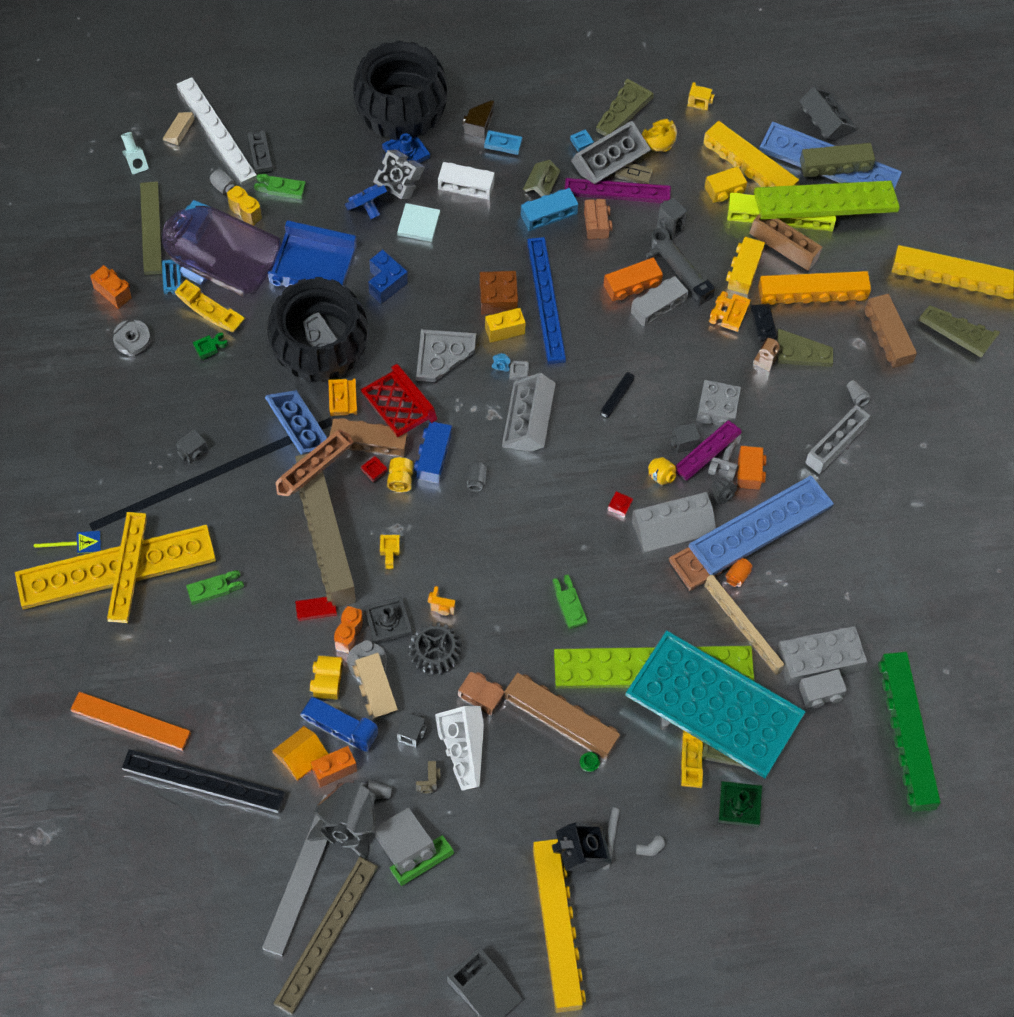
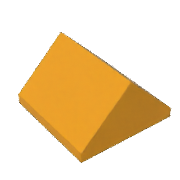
(299, 751)

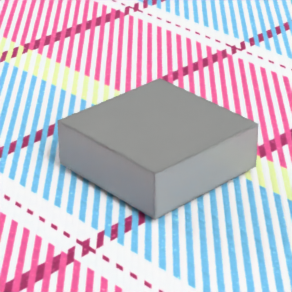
(518, 370)

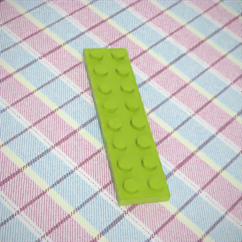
(826, 199)

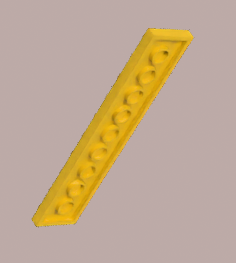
(98, 569)

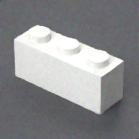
(466, 180)

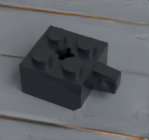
(582, 846)

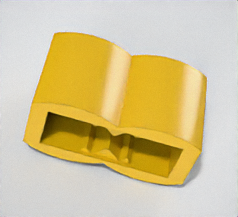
(244, 205)
(327, 677)

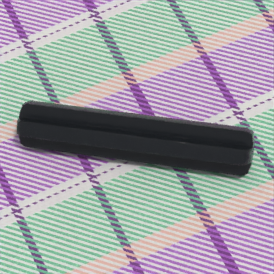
(617, 395)

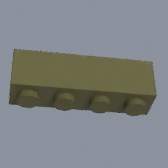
(837, 159)

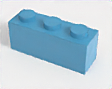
(549, 209)

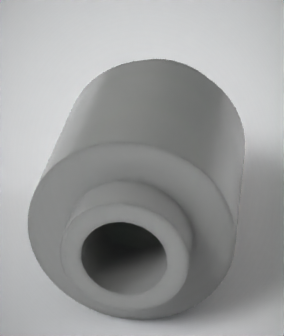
(222, 181)

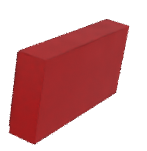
(314, 609)

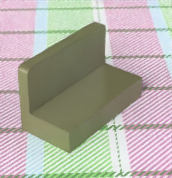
(542, 178)

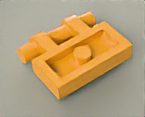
(735, 312)

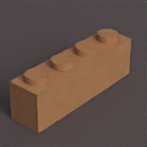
(786, 241)
(890, 331)
(372, 437)

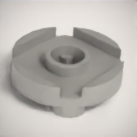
(134, 346)
(362, 650)

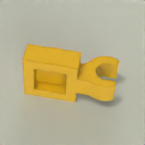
(390, 547)

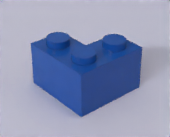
(388, 277)

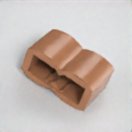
(481, 692)

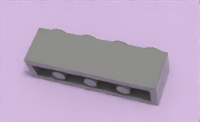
(837, 439)

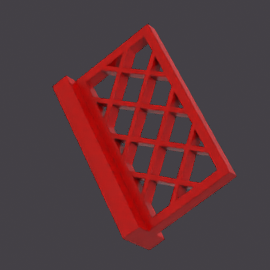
(403, 384)

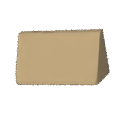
(179, 128)

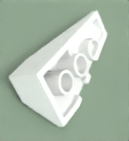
(463, 738)

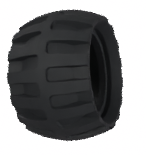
(400, 65)
(306, 299)

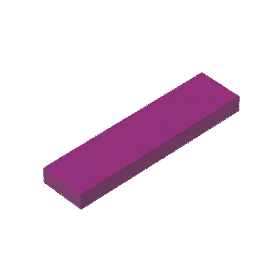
(707, 450)

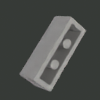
(659, 301)

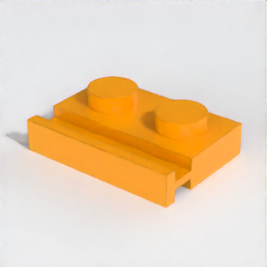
(342, 397)

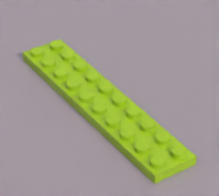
(621, 665)

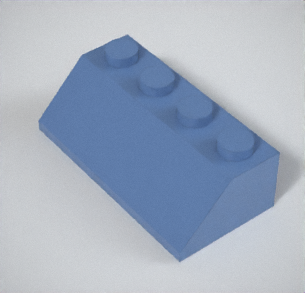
(296, 420)

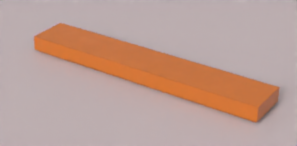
(130, 721)

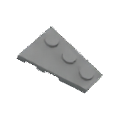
(318, 331)

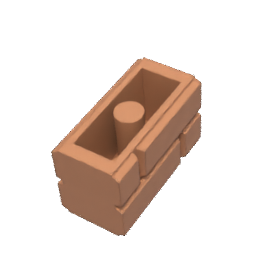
(596, 219)

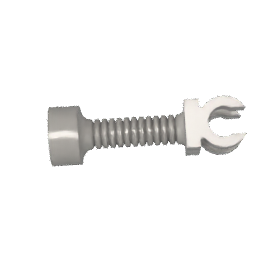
(724, 463)

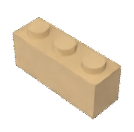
(374, 686)

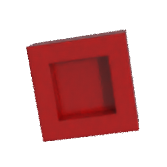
(374, 469)
(620, 504)

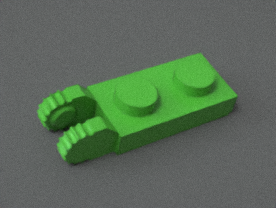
(280, 186)
(214, 587)
(569, 604)

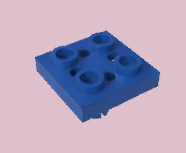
(410, 147)
(367, 200)

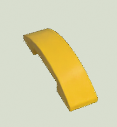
(207, 308)
(691, 761)

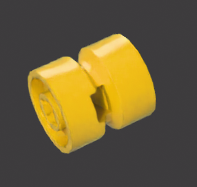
(400, 474)

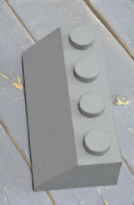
(610, 153)
(529, 413)
(673, 522)

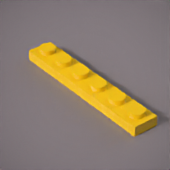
(127, 567)

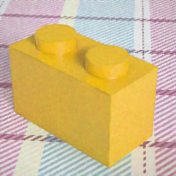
(725, 182)
(505, 325)

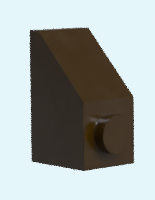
(478, 119)

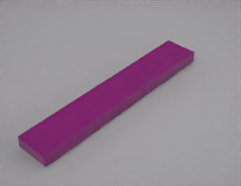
(619, 190)

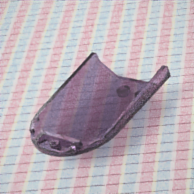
(220, 248)

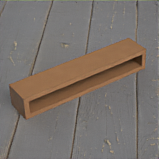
(562, 716)

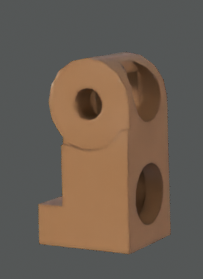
(767, 354)

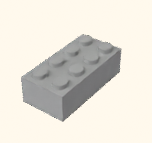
(821, 654)

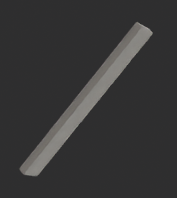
(295, 894)

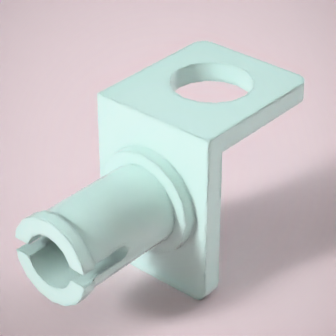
(133, 152)

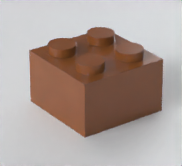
(498, 292)

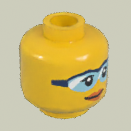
(662, 471)

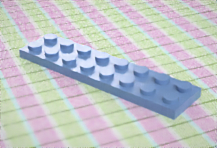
(788, 144)
(760, 525)

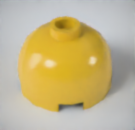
(661, 136)

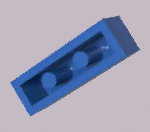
(433, 451)

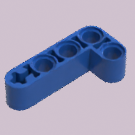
(357, 733)

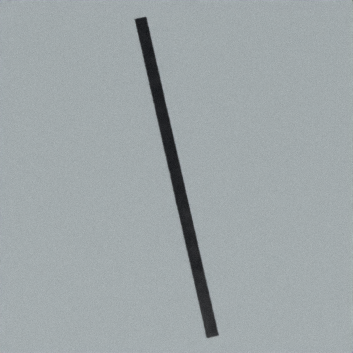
(198, 479)

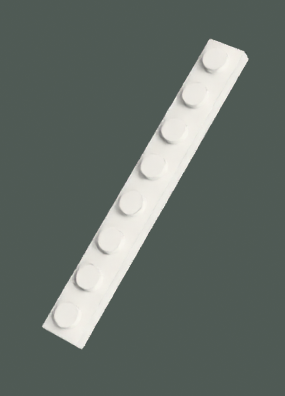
(216, 131)

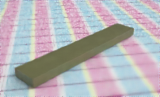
(151, 228)

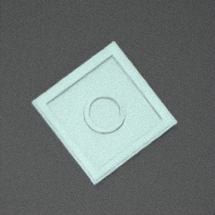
(418, 222)

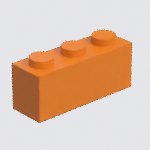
(633, 279)

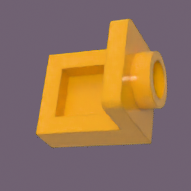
(441, 605)

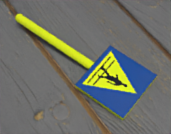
(86, 542)

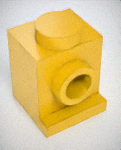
(700, 97)

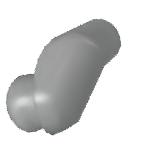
(652, 848)

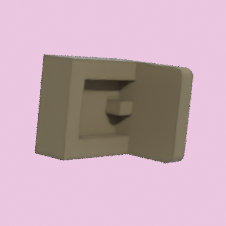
(429, 786)

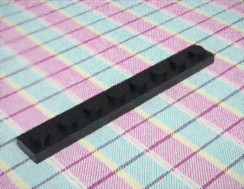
(203, 781)

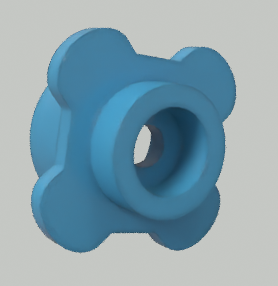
(501, 362)

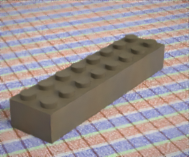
(327, 541)

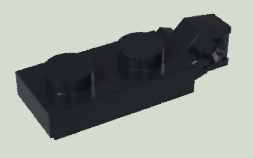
(763, 322)

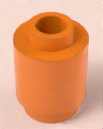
(739, 572)

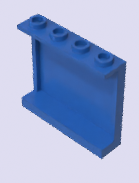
(311, 254)

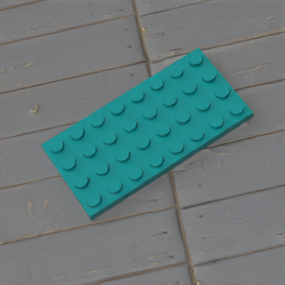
(715, 704)

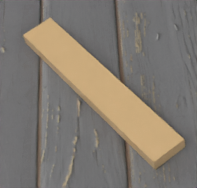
(744, 625)

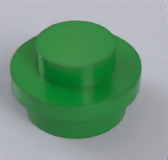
(589, 762)

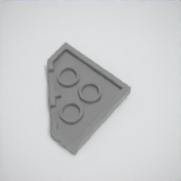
(442, 352)

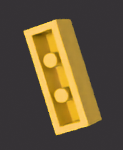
(745, 265)

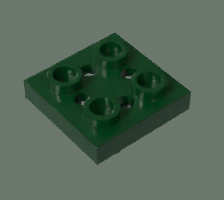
(741, 796)

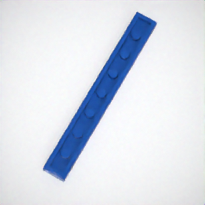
(546, 301)

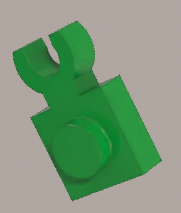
(207, 347)

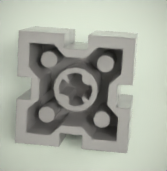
(399, 174)

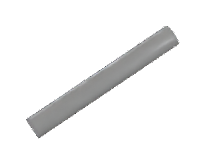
(611, 831)

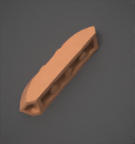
(313, 463)

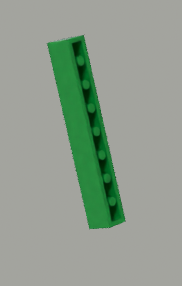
(909, 732)

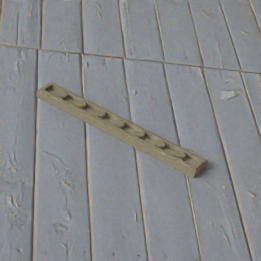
(325, 936)

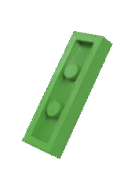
(443, 851)

